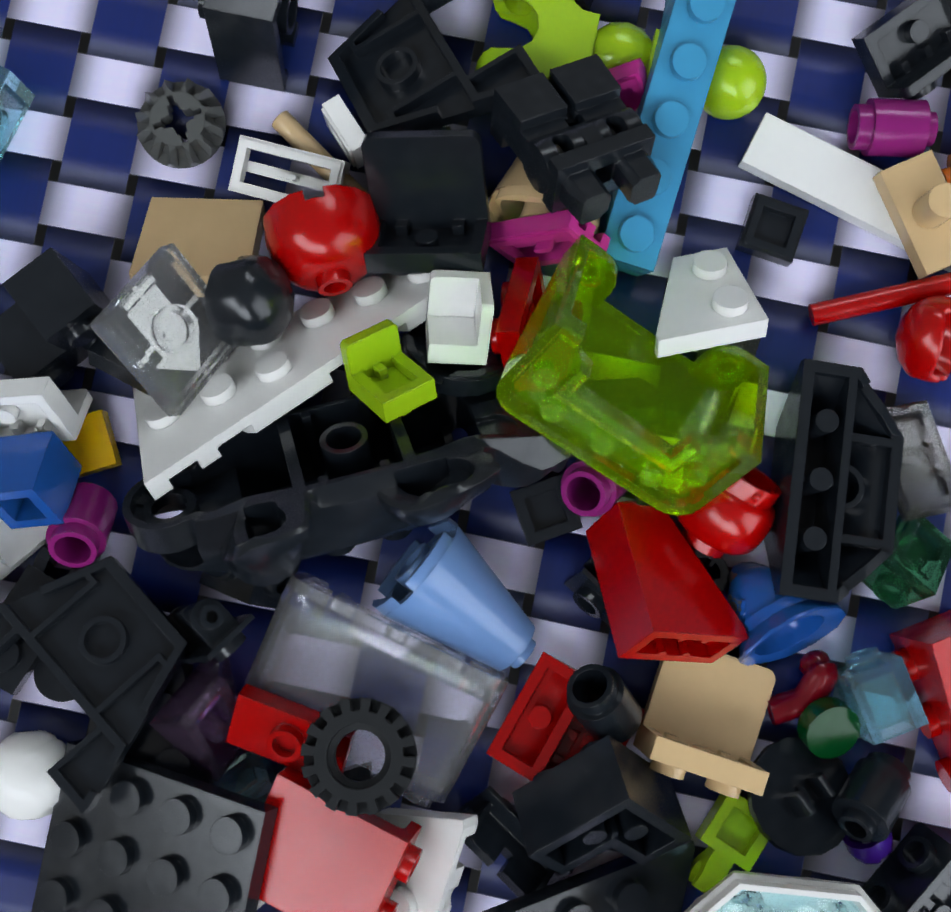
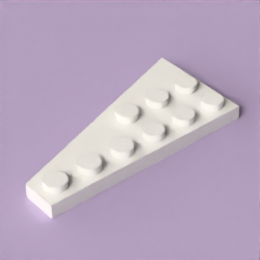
(271, 379)

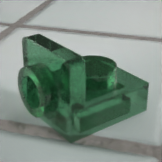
(914, 567)

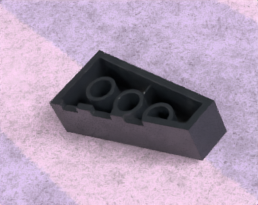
(251, 39)

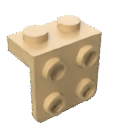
(707, 723)

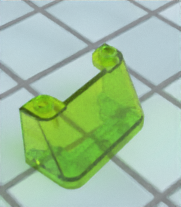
(646, 422)

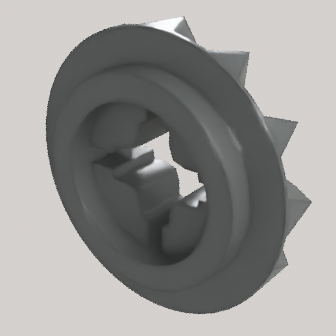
(203, 132)

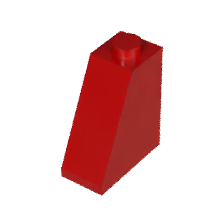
(658, 589)

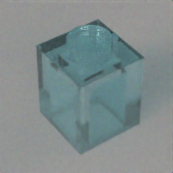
(880, 694)

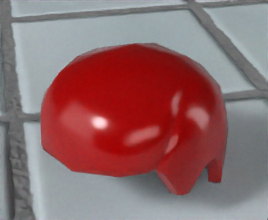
(925, 339)

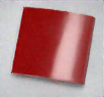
(540, 725)

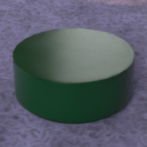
(828, 727)

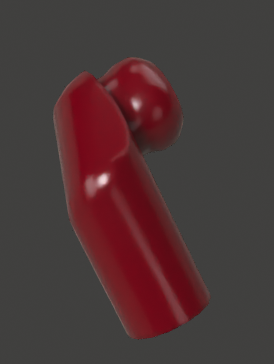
(817, 682)

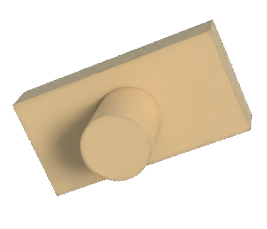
(920, 210)

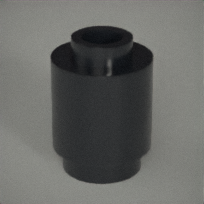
(603, 703)
(872, 797)

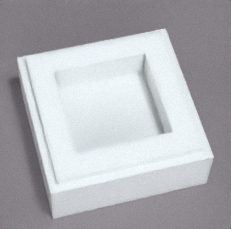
(344, 129)

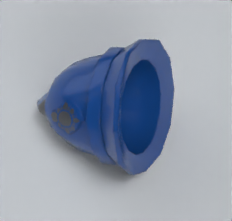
(774, 622)

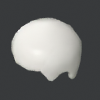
(25, 785)

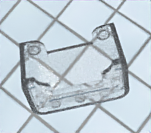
(338, 650)

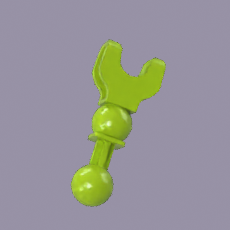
(568, 33)

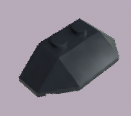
(838, 483)

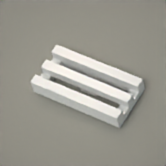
(243, 165)

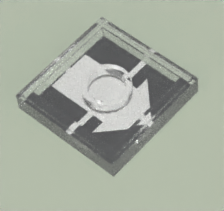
(163, 331)

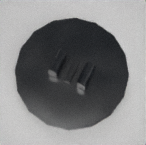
(798, 798)

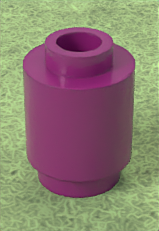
(891, 127)
(588, 491)
(84, 527)

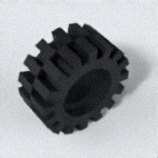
(321, 764)

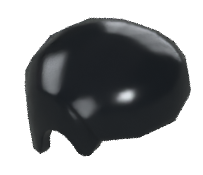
(249, 301)

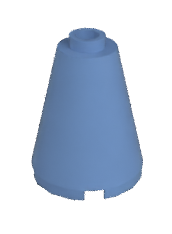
(456, 600)

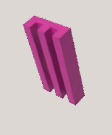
(542, 236)

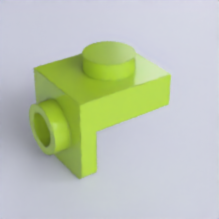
(383, 373)

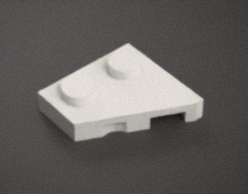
(707, 305)
(439, 865)

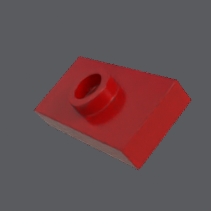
(276, 728)

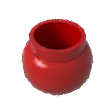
(735, 518)

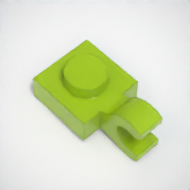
(730, 840)

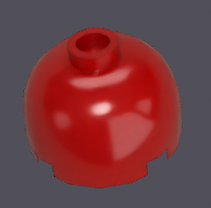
(322, 237)

